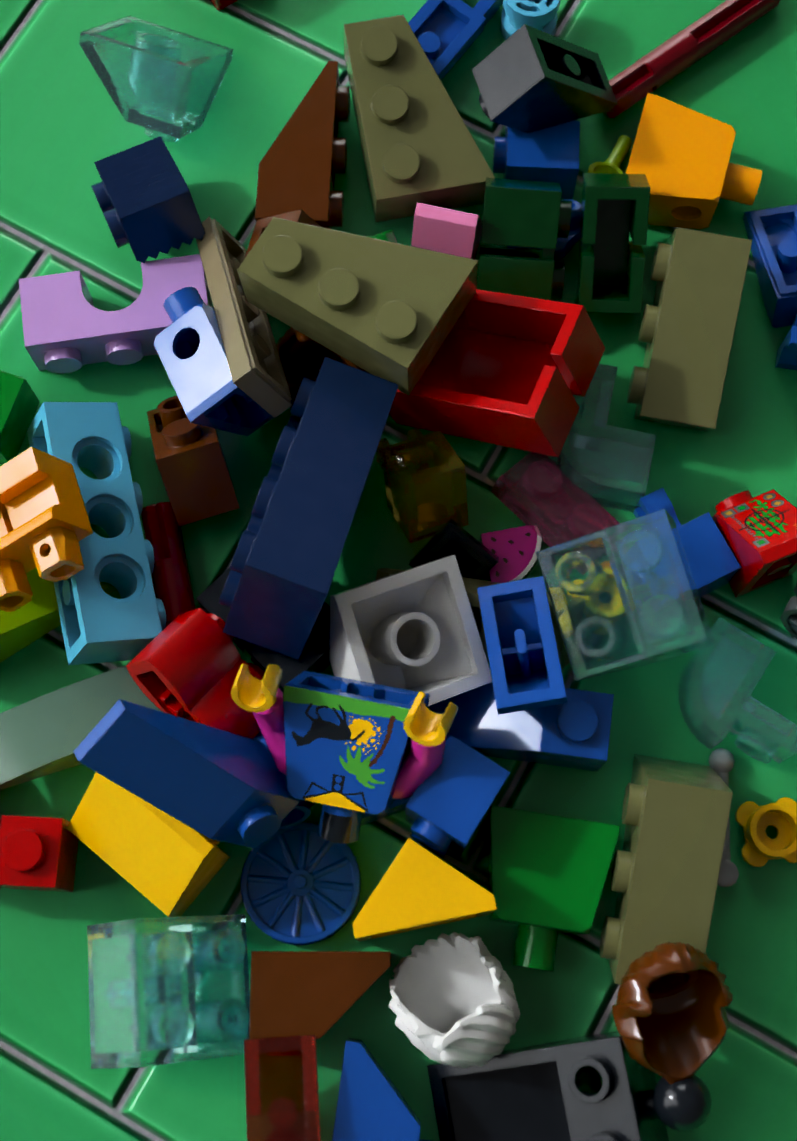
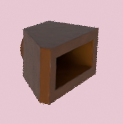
(308, 989)

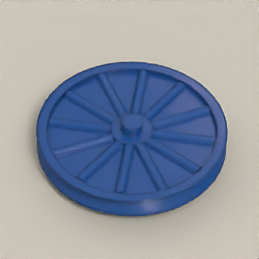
(300, 885)

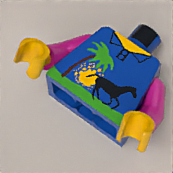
(345, 741)

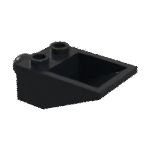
(558, 1096)

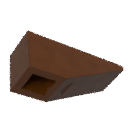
(307, 155)

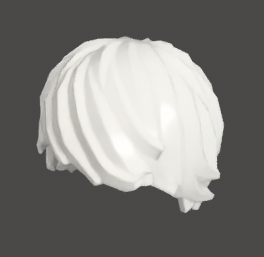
(454, 1001)

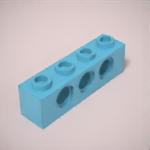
(92, 622)

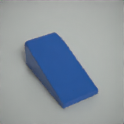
(775, 259)

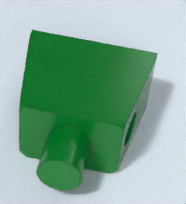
(546, 877)

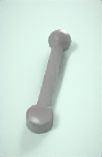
(722, 762)

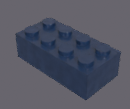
(306, 508)

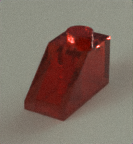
(282, 1089)

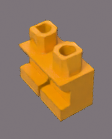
(38, 524)

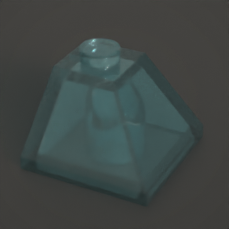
(157, 74)

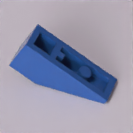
(555, 735)
(191, 771)

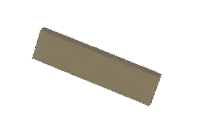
(242, 326)

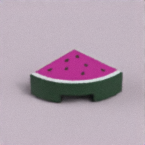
(515, 551)

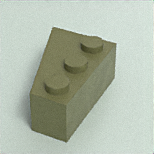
(408, 124)
(360, 295)
(689, 328)
(668, 859)

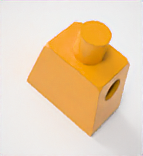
(687, 164)

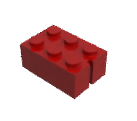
(507, 374)

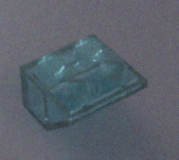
(625, 596)
(167, 990)

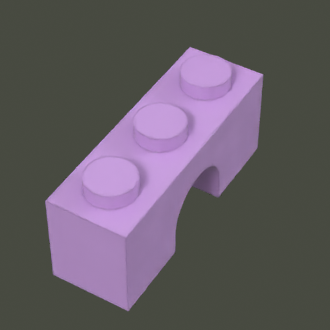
(67, 331)

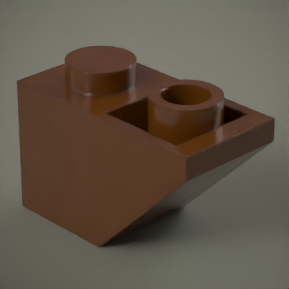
(190, 464)

